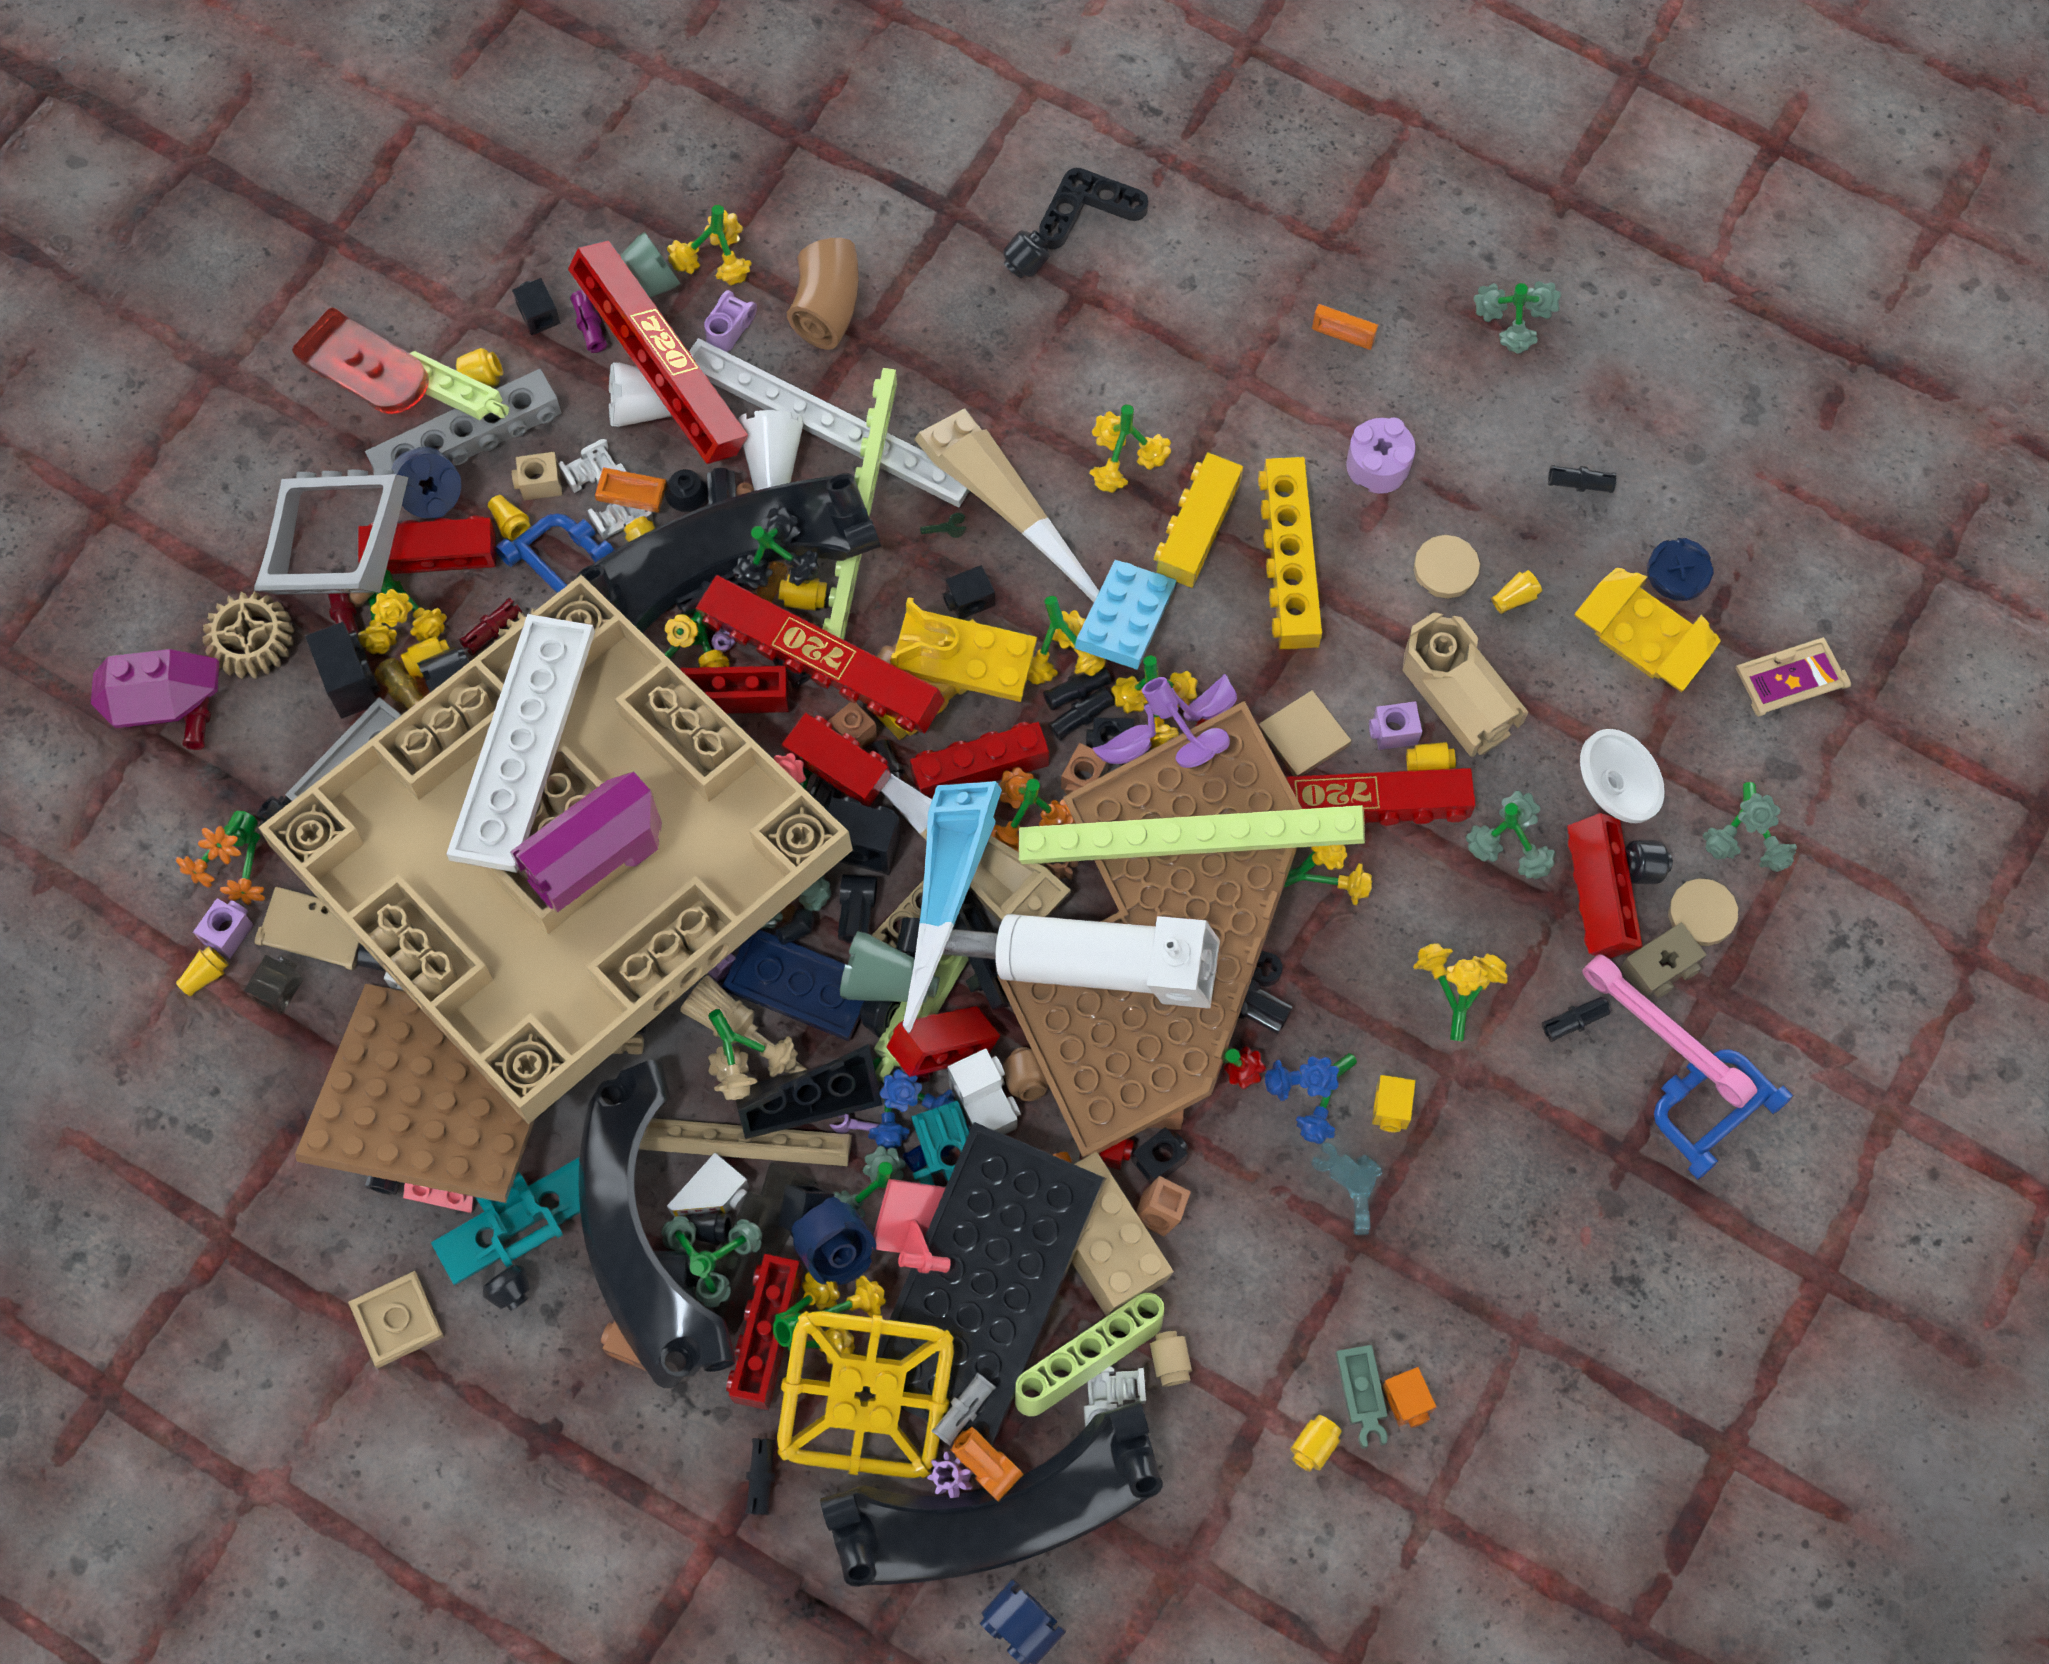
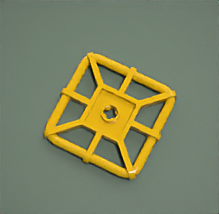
(849, 1376)

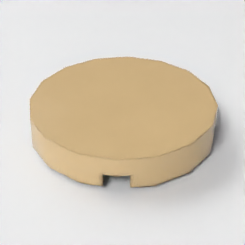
(1446, 566)
(1705, 910)

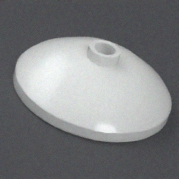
(1622, 776)

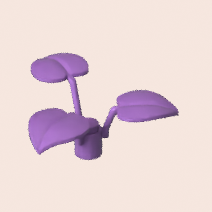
(1163, 703)

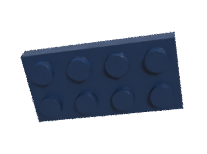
(793, 984)

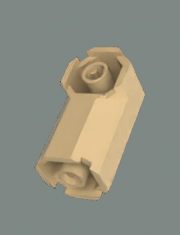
(1461, 683)

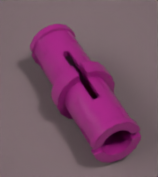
(588, 322)

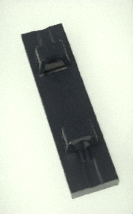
(985, 969)

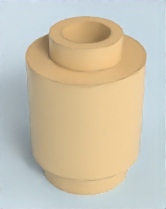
(1171, 1358)

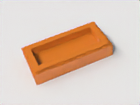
(1344, 326)
(631, 490)

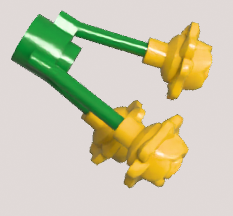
(392, 607)
(868, 1297)

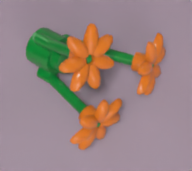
(237, 832)

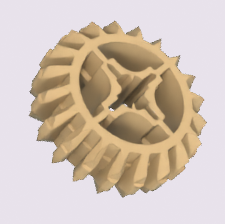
(265, 640)

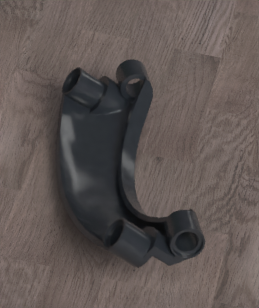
(679, 555)
(642, 1297)
(933, 1538)

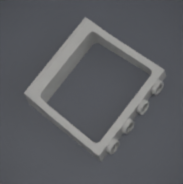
(369, 576)

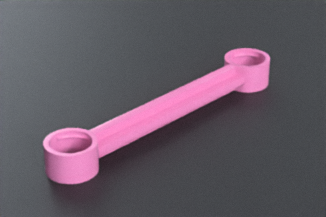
(1730, 1082)

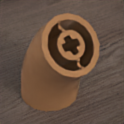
(825, 292)

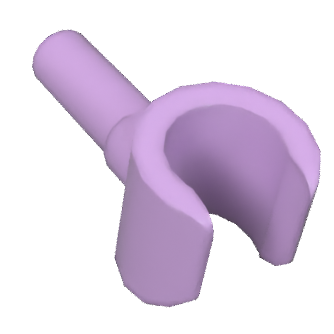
(850, 1123)

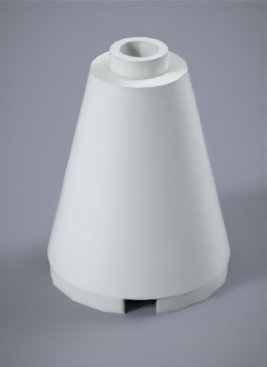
(632, 397)
(771, 446)

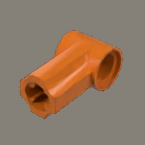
(991, 1468)

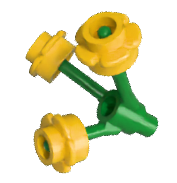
(691, 631)

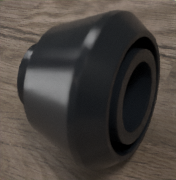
(686, 491)
(877, 1015)
(507, 1288)

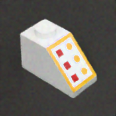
(711, 1189)

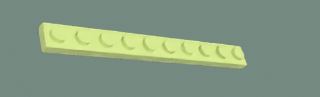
(866, 479)
(1192, 835)

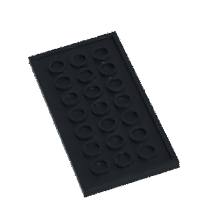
(1010, 1239)

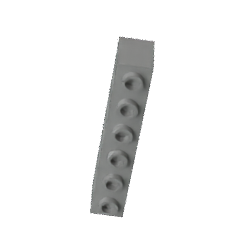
(447, 428)

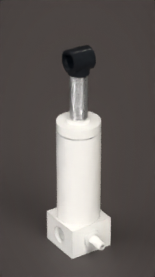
(1168, 960)

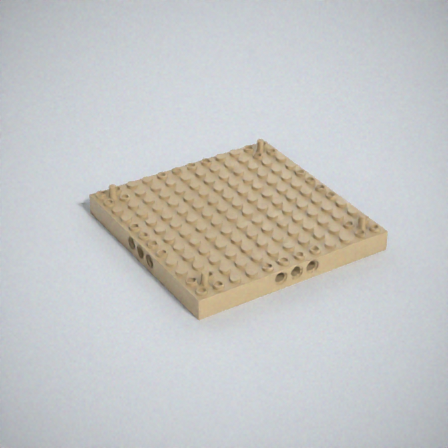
(496, 969)

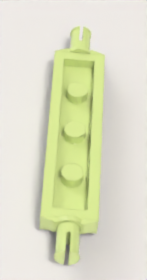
(461, 391)
(948, 971)

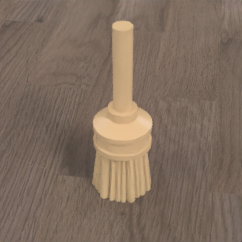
(710, 996)

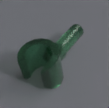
(948, 527)

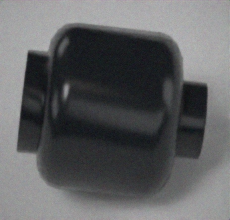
(1026, 253)
(1648, 861)

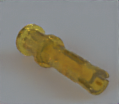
(401, 686)

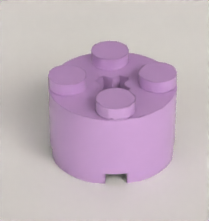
(1380, 454)

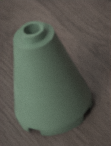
(649, 266)
(879, 972)

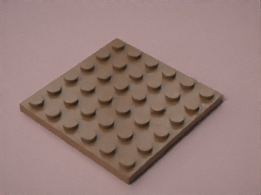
(412, 1107)

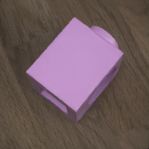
(1403, 714)
(225, 941)

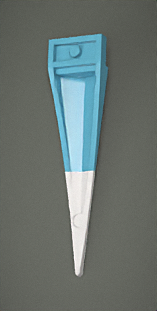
(956, 838)

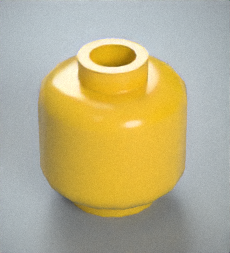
(481, 366)

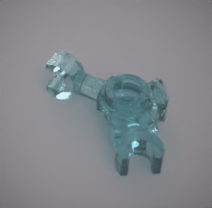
(1356, 1178)

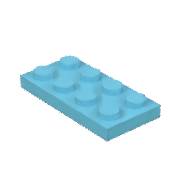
(1125, 614)

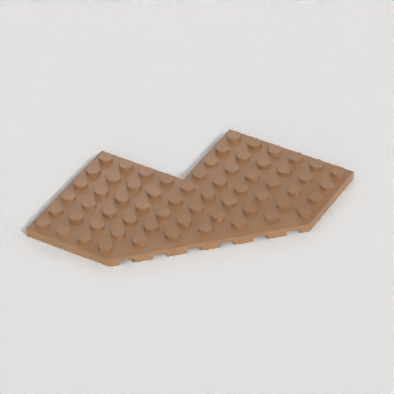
(1124, 1055)

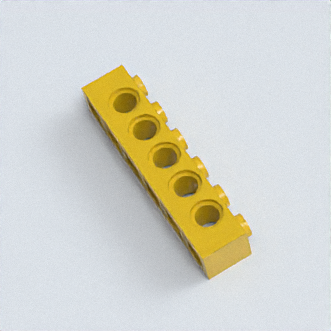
(1290, 477)

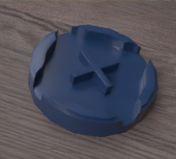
(1680, 569)

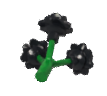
(778, 529)

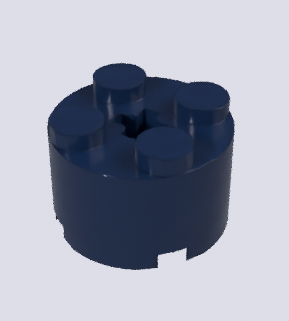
(441, 494)
(833, 1242)
(1022, 1624)

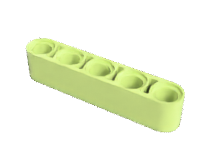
(1081, 1368)

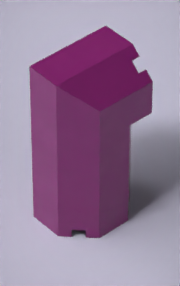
(591, 840)

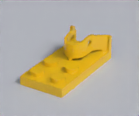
(963, 653)

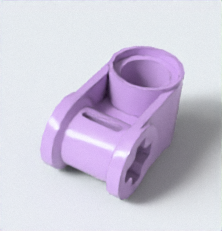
(730, 317)

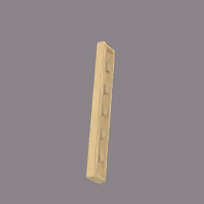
(730, 1142)

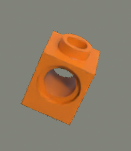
(1409, 1398)

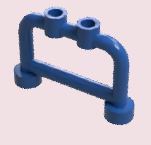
(580, 533)
(1678, 1089)

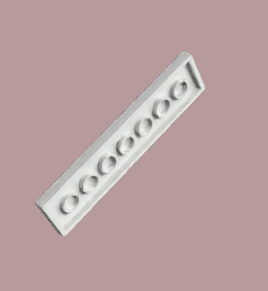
(521, 742)

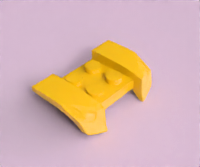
(1646, 629)

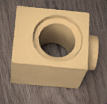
(547, 485)

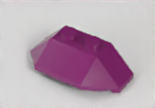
(152, 686)

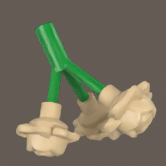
(731, 1064)

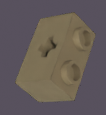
(1674, 947)

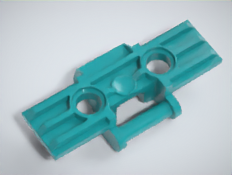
(935, 1131)
(459, 1247)

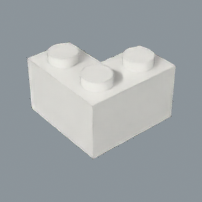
(979, 1091)

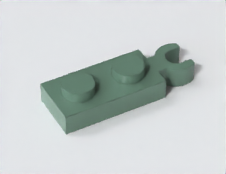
(1362, 1391)

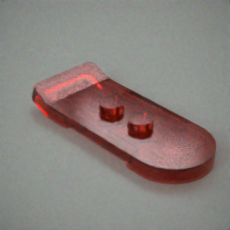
(362, 363)

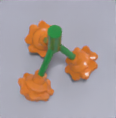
(1023, 788)

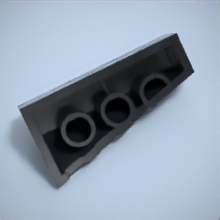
(811, 1095)

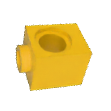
(1393, 1103)

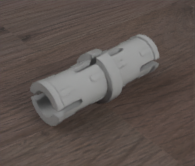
(963, 1409)

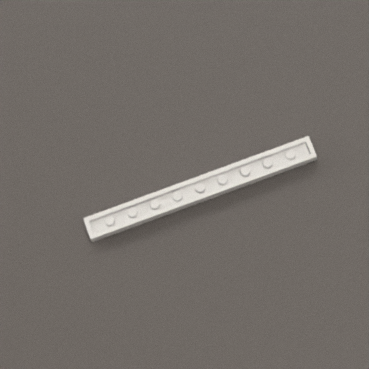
(823, 420)

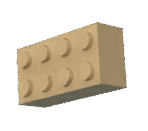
(1116, 1249)

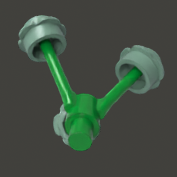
(711, 1286)

